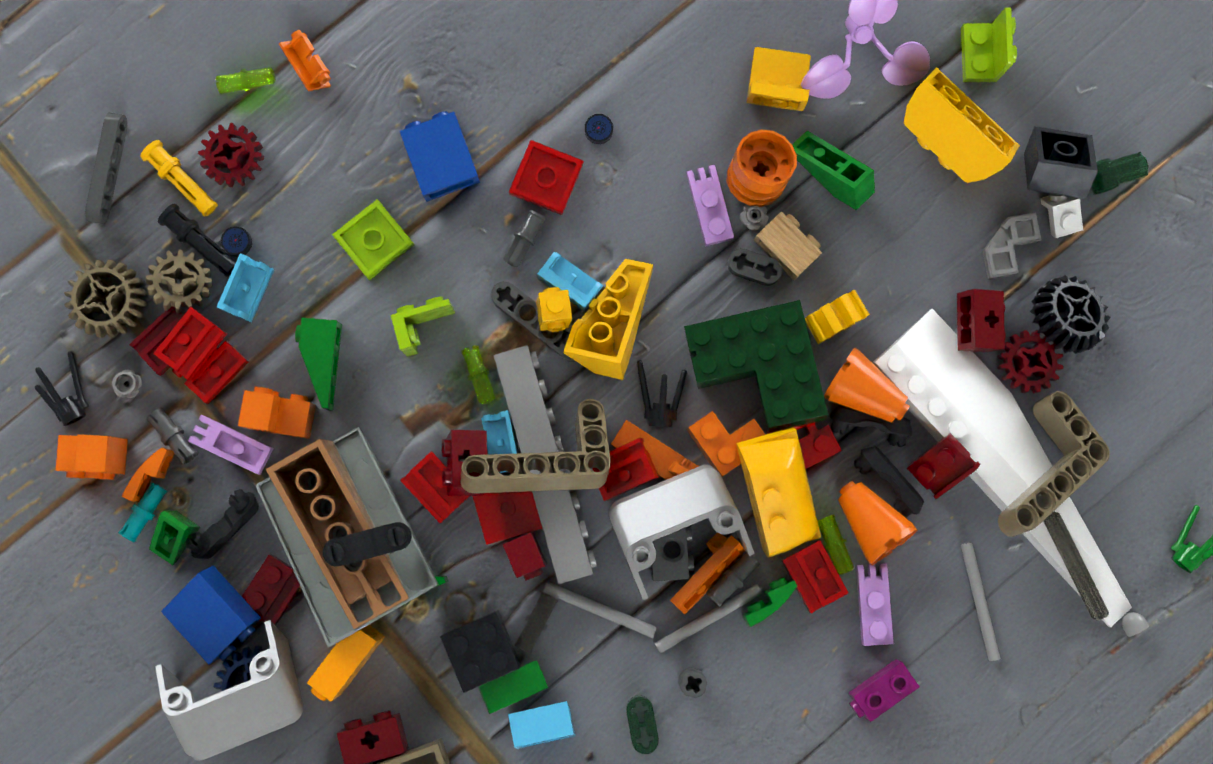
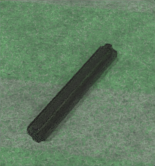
(1076, 566)

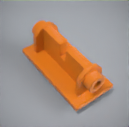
(308, 67)

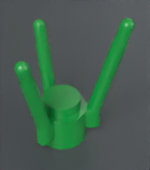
(1190, 556)

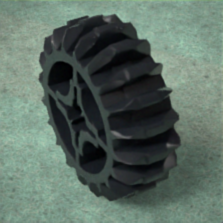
(1070, 314)

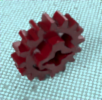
(220, 157)
(1022, 370)

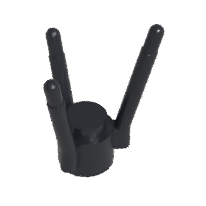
(66, 409)
(660, 414)

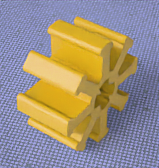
(836, 316)

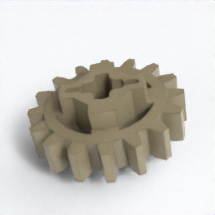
(167, 280)

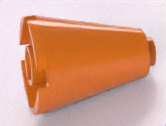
(866, 389)
(874, 521)

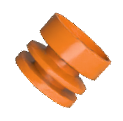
(761, 168)

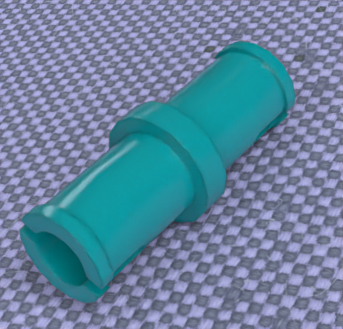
(143, 512)

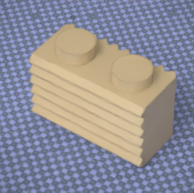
(788, 244)

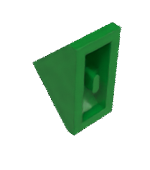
(171, 535)

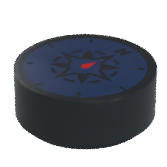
(598, 128)
(236, 241)

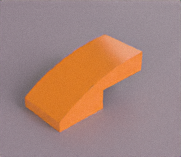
(154, 466)

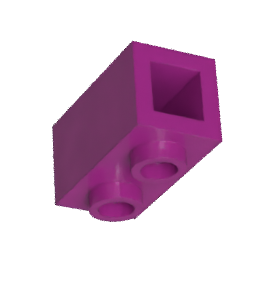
(882, 690)

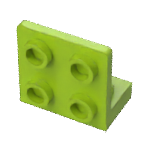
(988, 48)
(408, 316)

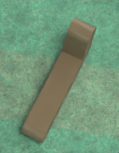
(1083, 456)
(547, 463)

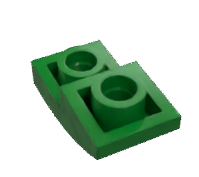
(777, 595)
(513, 687)

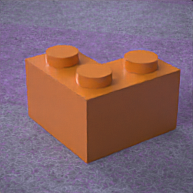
(269, 413)
(719, 445)
(91, 456)

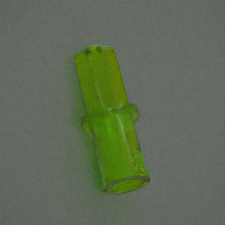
(245, 80)
(478, 375)
(836, 544)

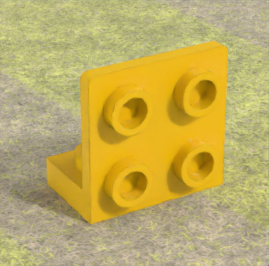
(777, 79)

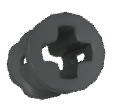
(695, 673)

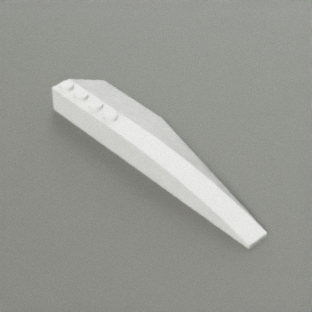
(962, 397)

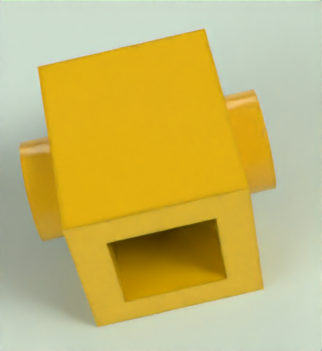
(554, 309)

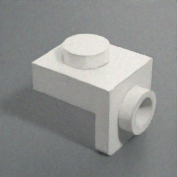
(1064, 214)

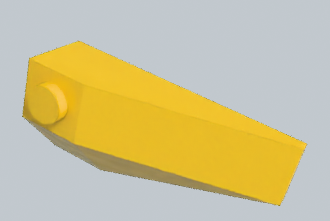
(609, 327)

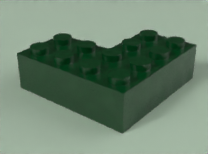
(766, 345)

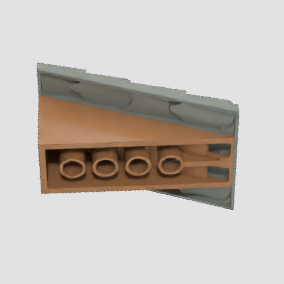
(333, 493)

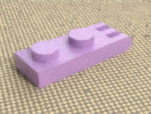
(710, 206)
(232, 445)
(874, 606)

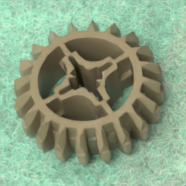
(84, 306)

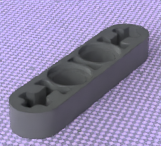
(106, 168)
(532, 325)

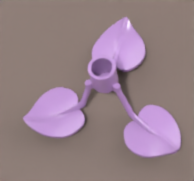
(906, 66)

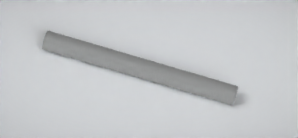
(980, 601)
(600, 609)
(708, 618)

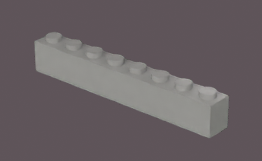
(534, 434)

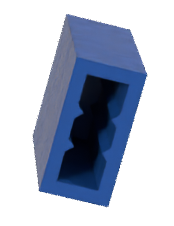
(439, 155)
(211, 615)

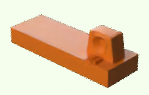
(666, 460)
(724, 555)

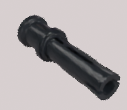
(189, 232)

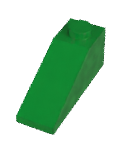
(835, 170)
(320, 351)

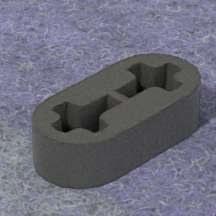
(756, 260)

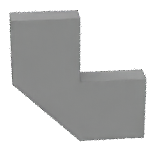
(1000, 252)

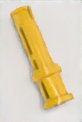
(170, 168)

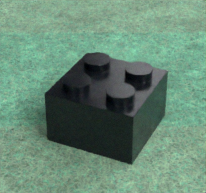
(1060, 162)
(480, 651)

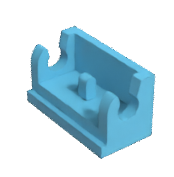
(566, 276)
(245, 288)
(500, 434)
(541, 725)

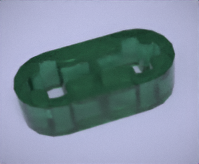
(635, 725)

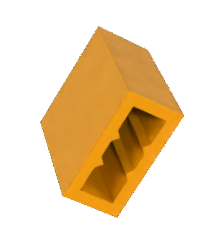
(344, 663)

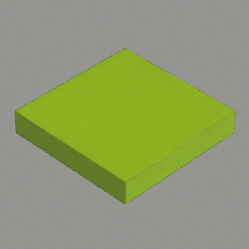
(373, 239)

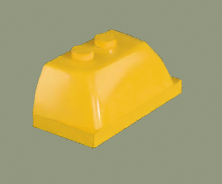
(957, 130)
(779, 491)

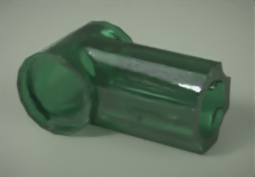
(1119, 171)

